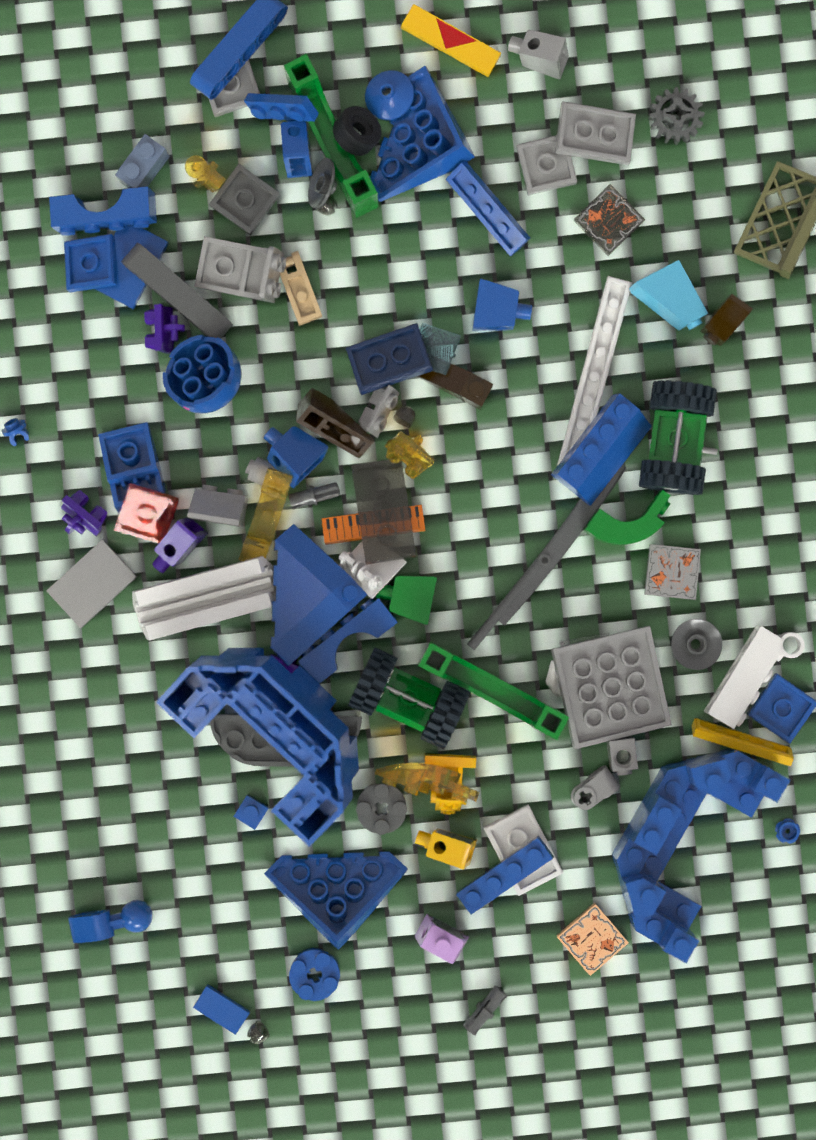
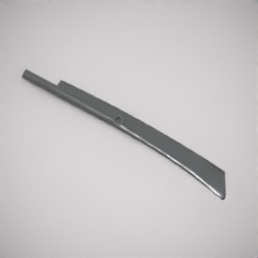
(544, 562)

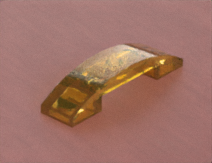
(267, 515)

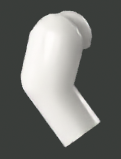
(552, 681)

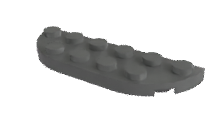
(249, 747)

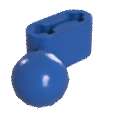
(100, 925)

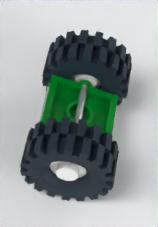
(678, 437)
(409, 699)

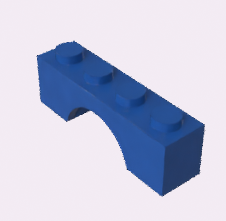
(134, 208)
(373, 620)

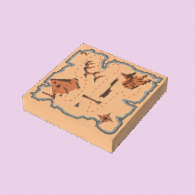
(592, 939)

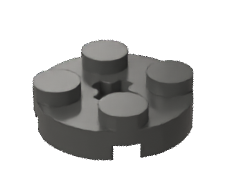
(376, 822)

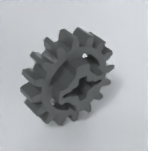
(686, 115)

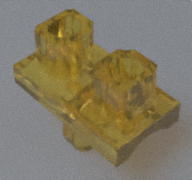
(204, 172)
(410, 452)

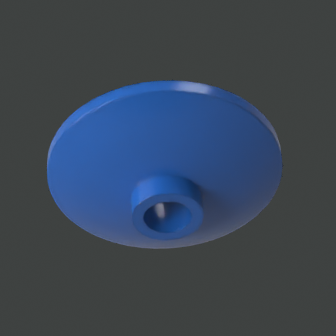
(391, 105)

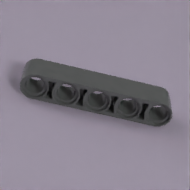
(176, 292)

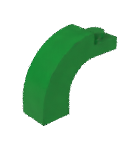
(616, 532)

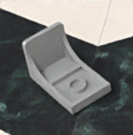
(240, 269)

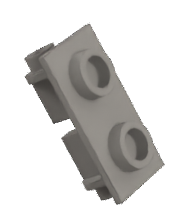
(375, 420)

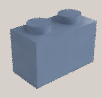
(142, 163)

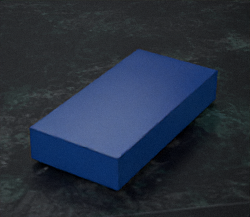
(221, 1009)

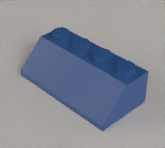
(602, 448)

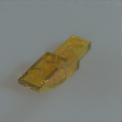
(426, 777)

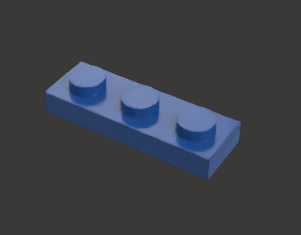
(281, 107)

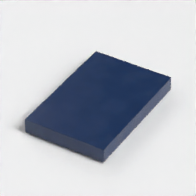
(389, 359)

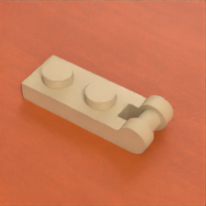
(300, 291)

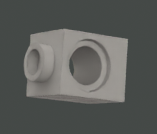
(614, 747)

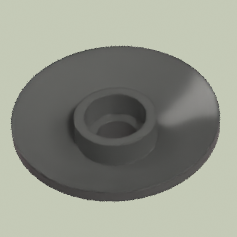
(322, 183)
(709, 644)

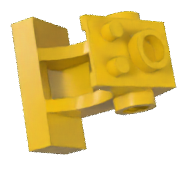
(445, 803)

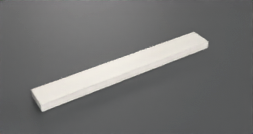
(597, 360)

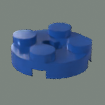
(307, 987)

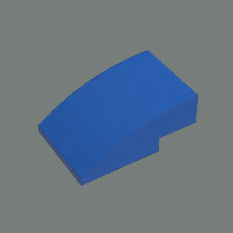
(130, 458)

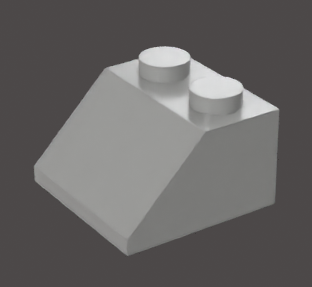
(218, 506)

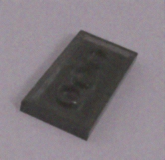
(383, 511)

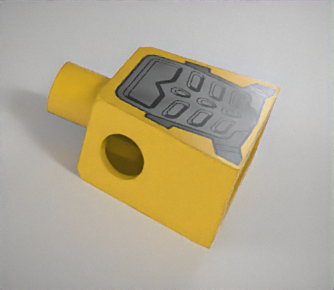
(458, 847)

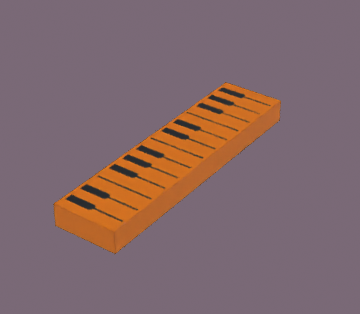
(347, 527)

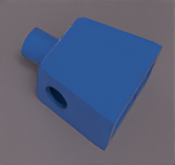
(296, 148)
(498, 307)
(294, 452)

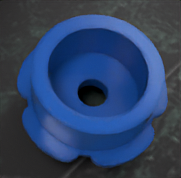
(789, 837)

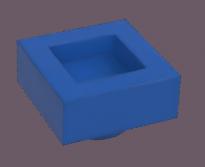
(251, 811)

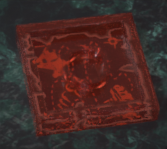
(146, 513)

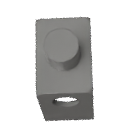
(541, 52)

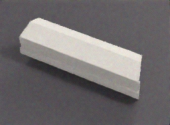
(205, 598)

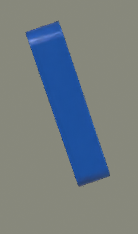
(238, 46)

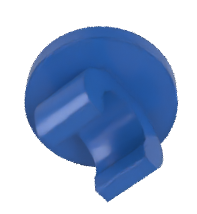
(13, 428)

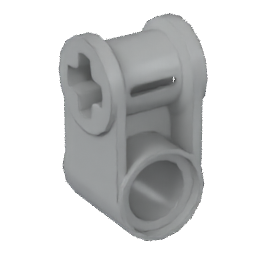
(598, 785)

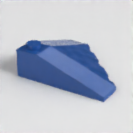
(421, 142)
(309, 594)
(338, 891)

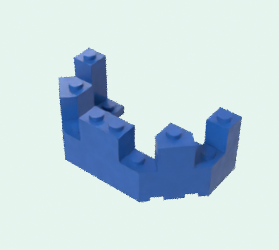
(289, 714)
(659, 826)

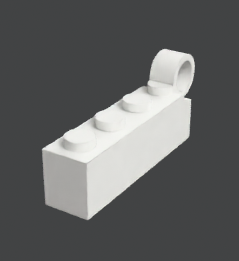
(748, 673)

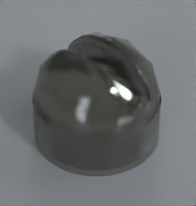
(328, 207)
(405, 416)
(258, 1033)

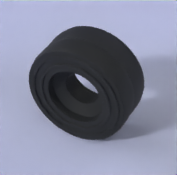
(365, 123)

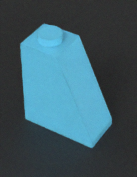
(671, 296)

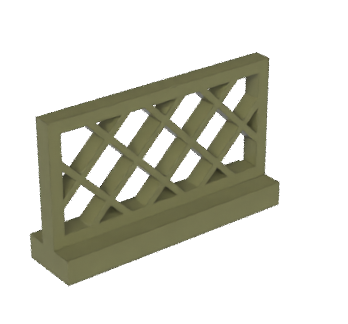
(800, 234)

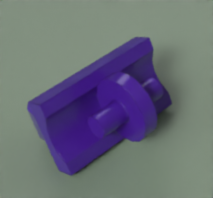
(165, 328)
(78, 515)

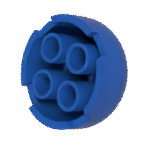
(202, 374)

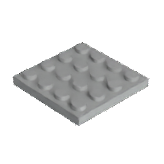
(611, 687)

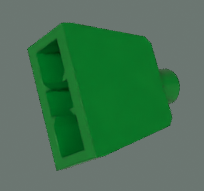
(410, 597)

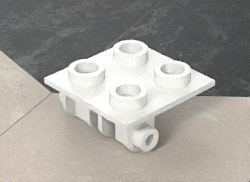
(370, 576)

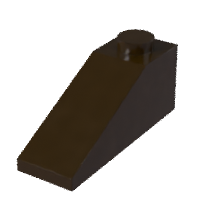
(725, 320)
(461, 385)
(332, 423)

